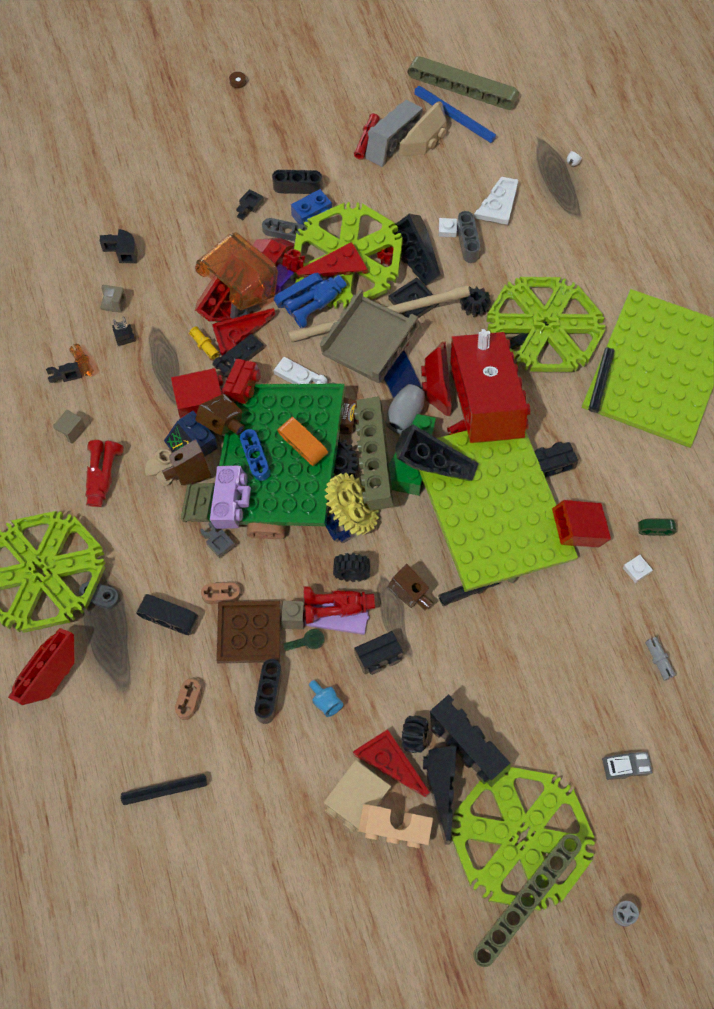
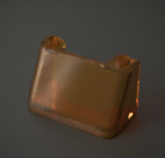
(241, 268)

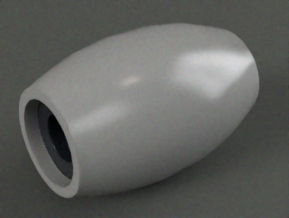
(405, 408)

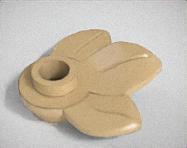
(156, 465)

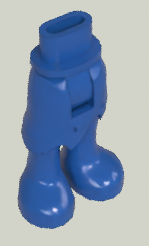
(322, 293)

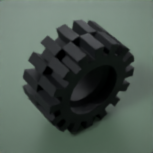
(351, 567)

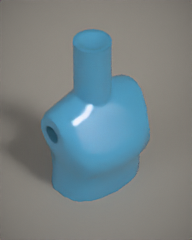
(325, 699)

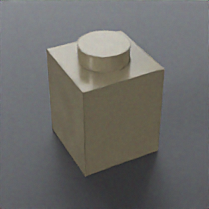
(293, 615)

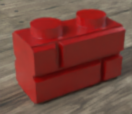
(241, 381)

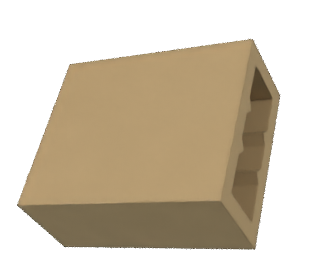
(354, 789)

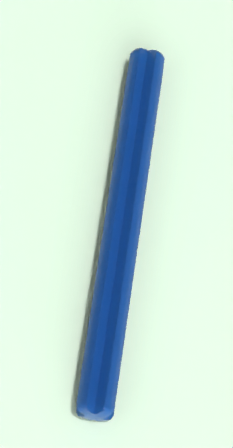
(456, 114)

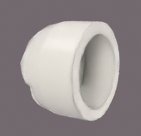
(574, 157)

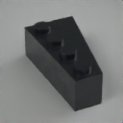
(469, 742)

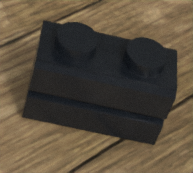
(556, 459)
(378, 653)

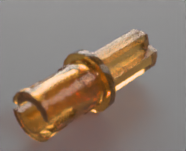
(82, 360)

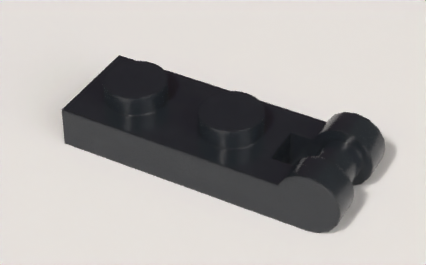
(244, 350)

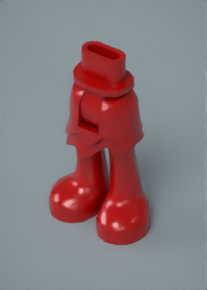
(99, 481)
(345, 604)

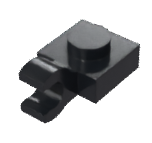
(249, 201)
(67, 372)

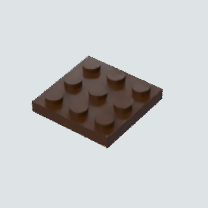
(248, 631)

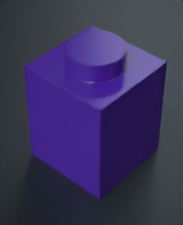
(285, 278)

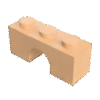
(376, 823)

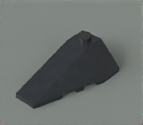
(417, 248)
(431, 455)
(440, 774)

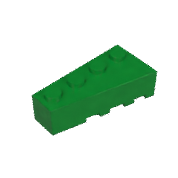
(404, 477)

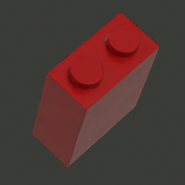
(195, 389)
(581, 523)

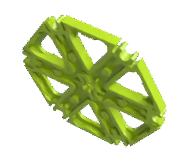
(365, 247)
(558, 326)
(52, 561)
(501, 832)

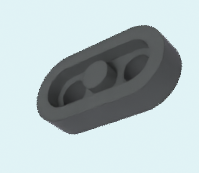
(99, 595)

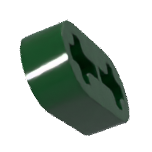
(657, 527)

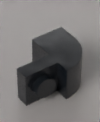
(122, 244)

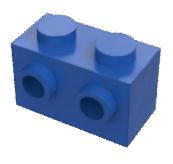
(310, 206)

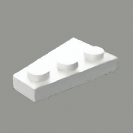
(499, 202)

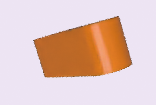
(302, 441)

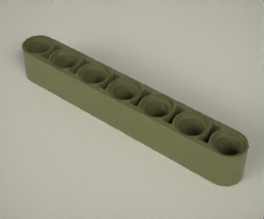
(463, 82)
(538, 894)

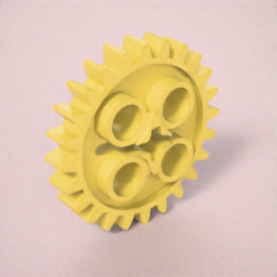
(348, 505)

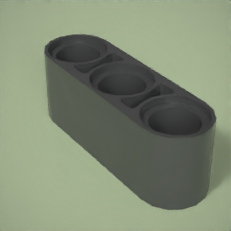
(468, 237)

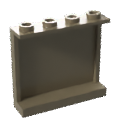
(368, 337)

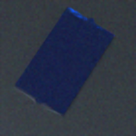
(401, 375)

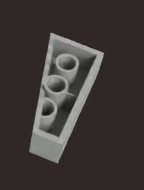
(391, 131)

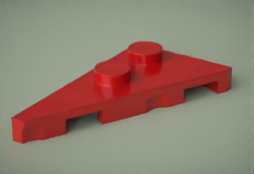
(337, 262)
(233, 331)
(386, 756)

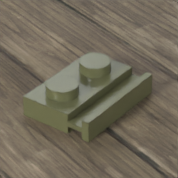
(197, 502)

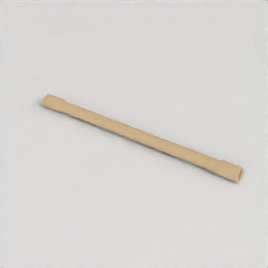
(453, 294)

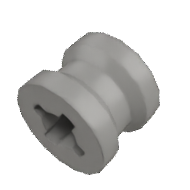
(628, 909)

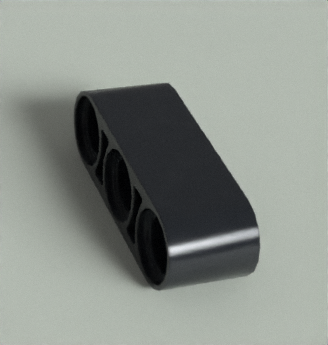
(297, 181)
(167, 614)
(268, 681)

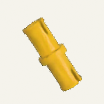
(204, 343)

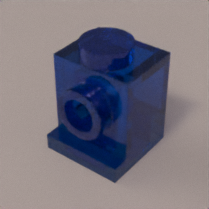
(332, 527)

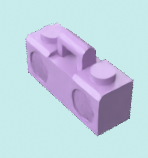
(227, 495)

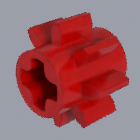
(386, 256)
(293, 260)

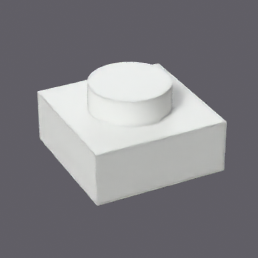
(447, 227)
(637, 568)

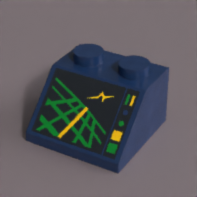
(186, 431)

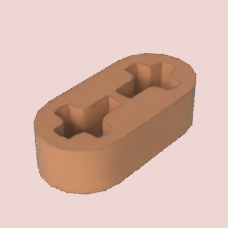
(265, 531)
(222, 590)
(192, 700)

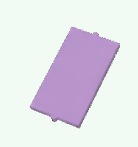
(350, 624)

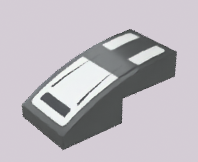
(627, 765)

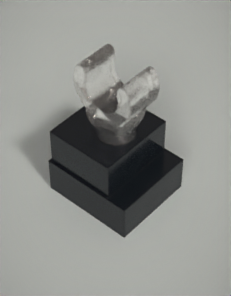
(123, 332)

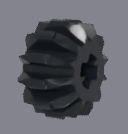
(477, 302)
(415, 734)

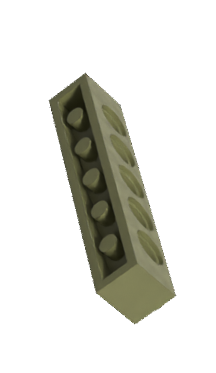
(382, 496)

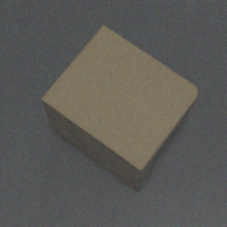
(113, 298)
(70, 425)

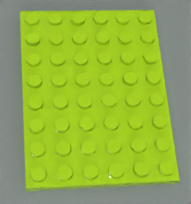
(659, 368)
(500, 519)

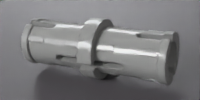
(660, 658)

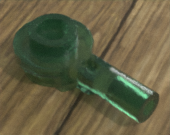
(313, 639)

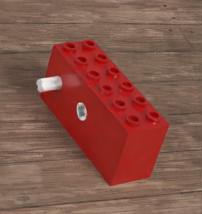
(489, 387)

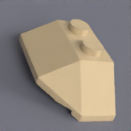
(425, 132)

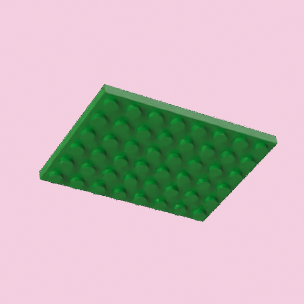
(295, 488)

